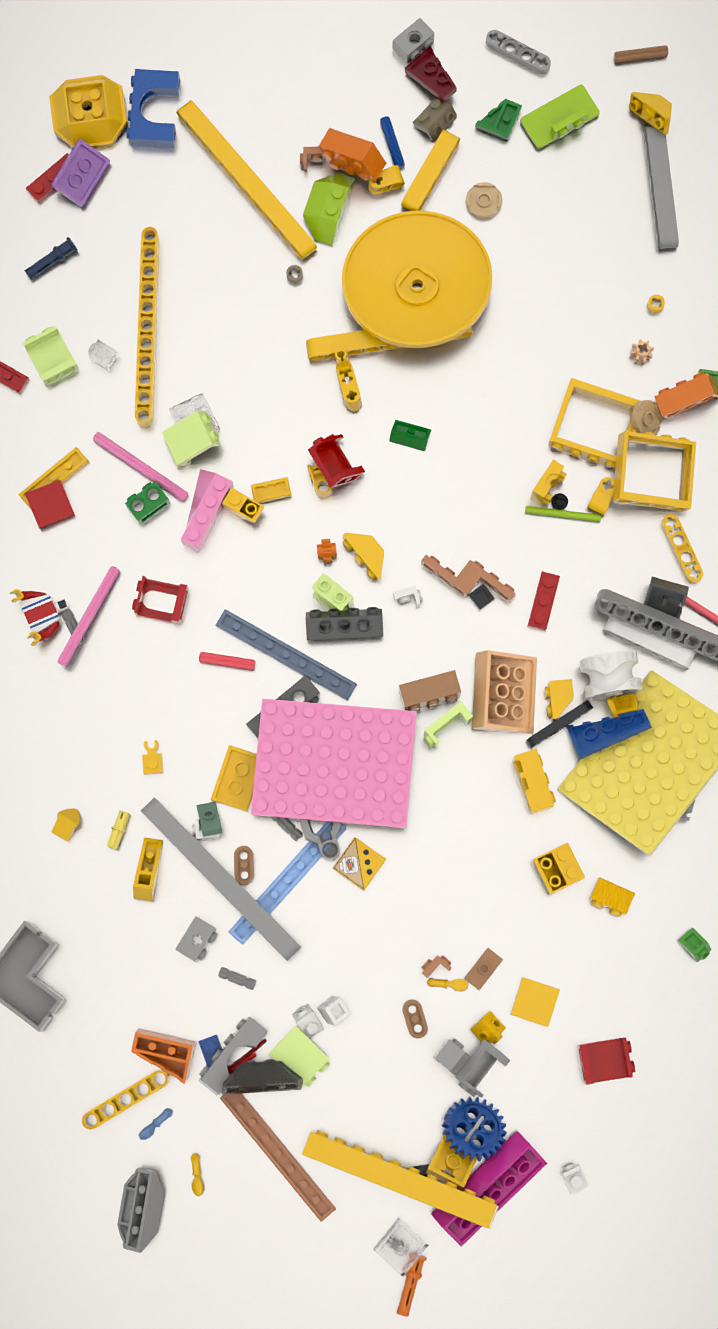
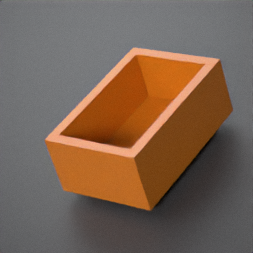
(352, 154)

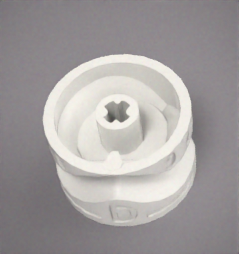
(610, 675)

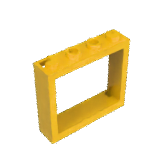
(599, 394)
(687, 474)

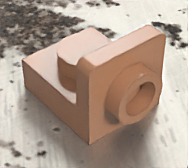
(310, 153)

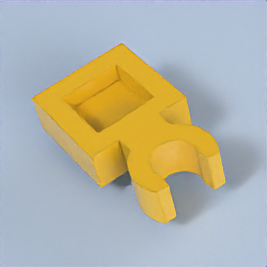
(152, 762)

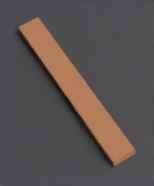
(279, 1155)

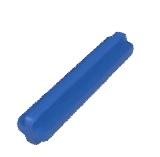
(392, 141)

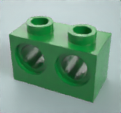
(150, 507)

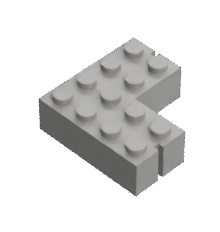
(19, 987)

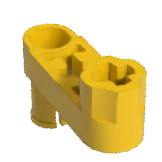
(350, 391)

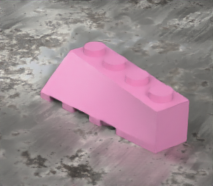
(205, 508)

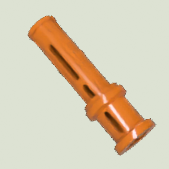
(413, 1275)

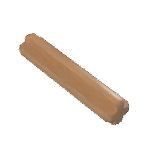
(641, 53)

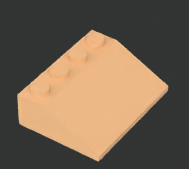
(504, 692)

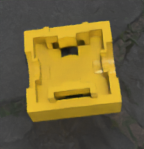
(549, 479)
(446, 1158)

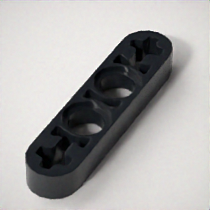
(559, 724)

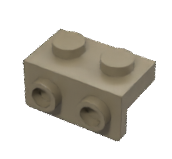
(435, 118)

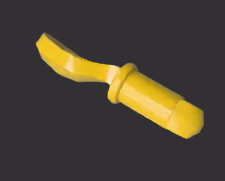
(456, 984)
(197, 1184)

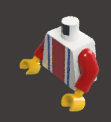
(40, 613)

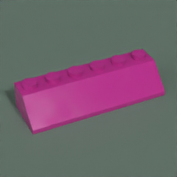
(498, 1179)

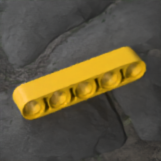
(430, 171)
(116, 1101)

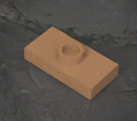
(483, 969)

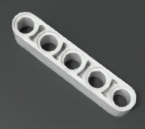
(650, 643)

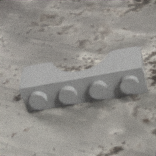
(248, 1035)

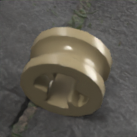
(297, 269)

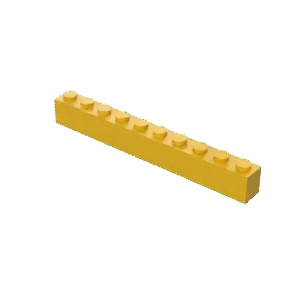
(400, 1180)

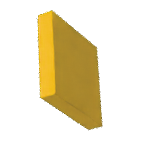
(535, 1002)

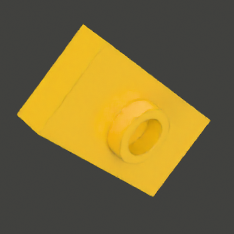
(271, 490)

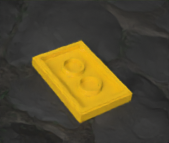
(236, 779)

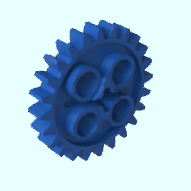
(489, 1140)

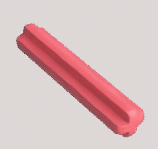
(229, 661)

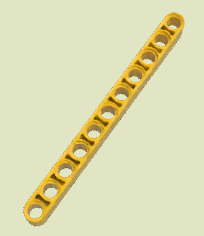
(246, 179)
(144, 318)

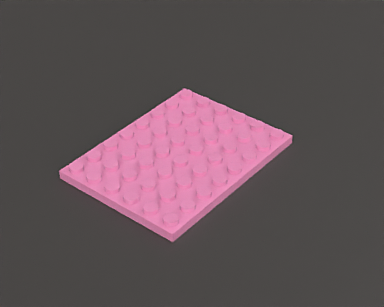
(334, 763)

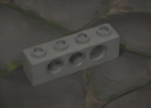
(335, 630)
(303, 687)

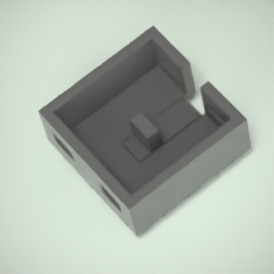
(666, 596)

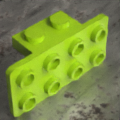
(560, 116)

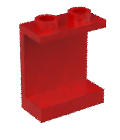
(606, 1060)

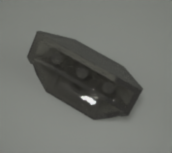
(262, 1077)

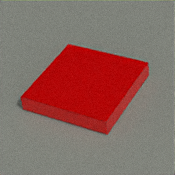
(49, 504)

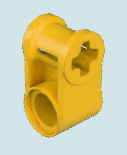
(388, 179)
(318, 480)
(601, 498)

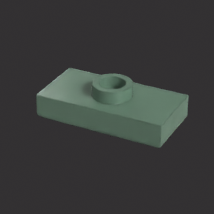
(209, 819)

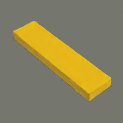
(61, 471)

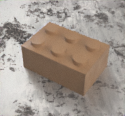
(430, 691)

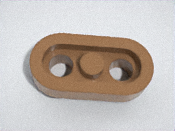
(244, 865)
(415, 1019)

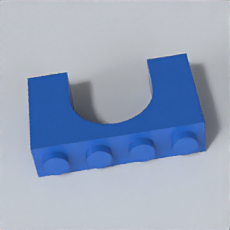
(146, 85)

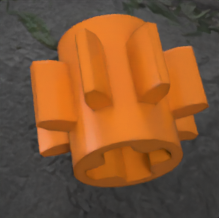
(326, 550)

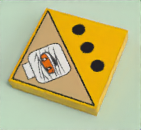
(359, 863)

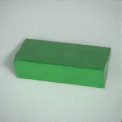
(410, 435)

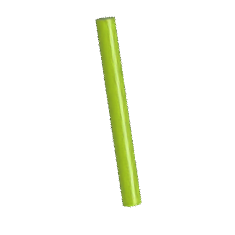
(563, 513)

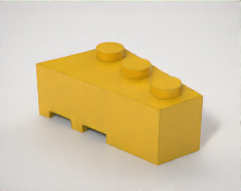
(533, 781)

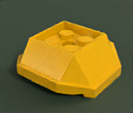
(97, 126)

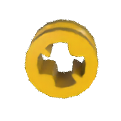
(656, 298)

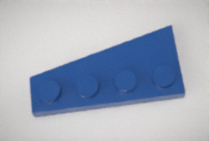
(602, 734)

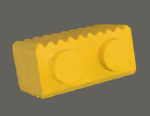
(611, 896)

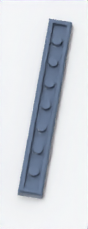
(286, 654)

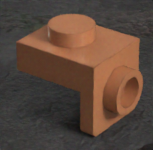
(430, 966)

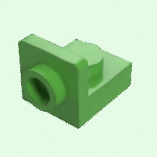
(695, 945)

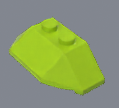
(327, 206)

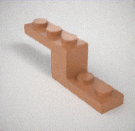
(468, 578)

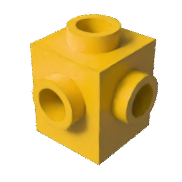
(488, 1028)

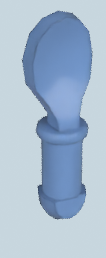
(148, 1131)

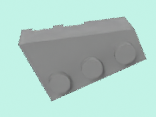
(452, 1056)

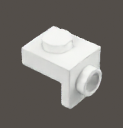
(307, 1021)

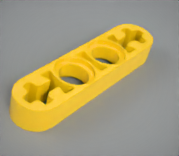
(679, 549)

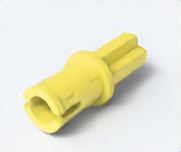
(118, 830)

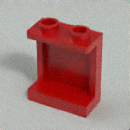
(333, 461)

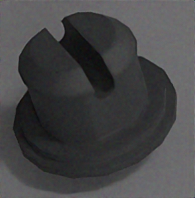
(559, 501)

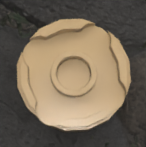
(484, 200)
(646, 417)

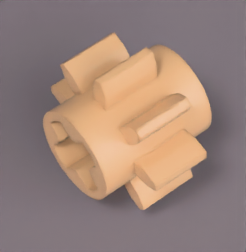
(642, 345)

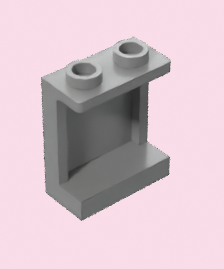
(478, 1067)

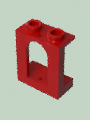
(147, 585)

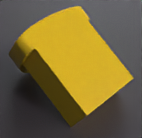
(623, 704)
(66, 823)

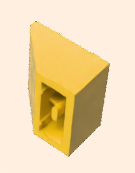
(559, 868)

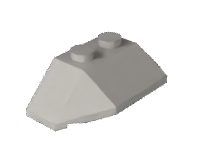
(140, 1209)

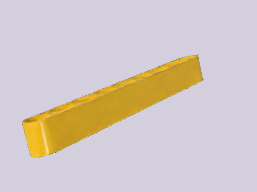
(353, 342)

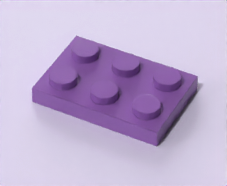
(80, 172)

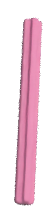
(140, 466)
(88, 616)

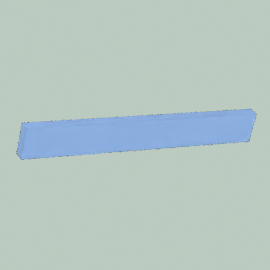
(285, 882)

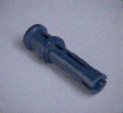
(58, 253)

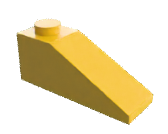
(147, 869)

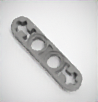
(519, 49)

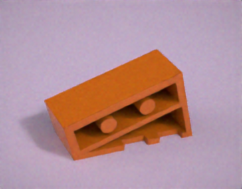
(686, 395)
(165, 1051)

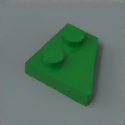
(500, 119)

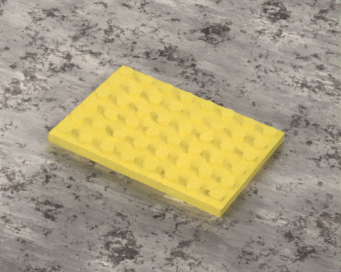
(653, 776)

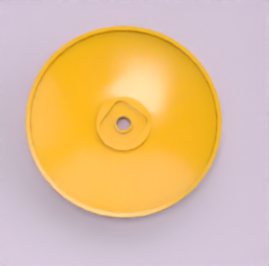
(413, 250)

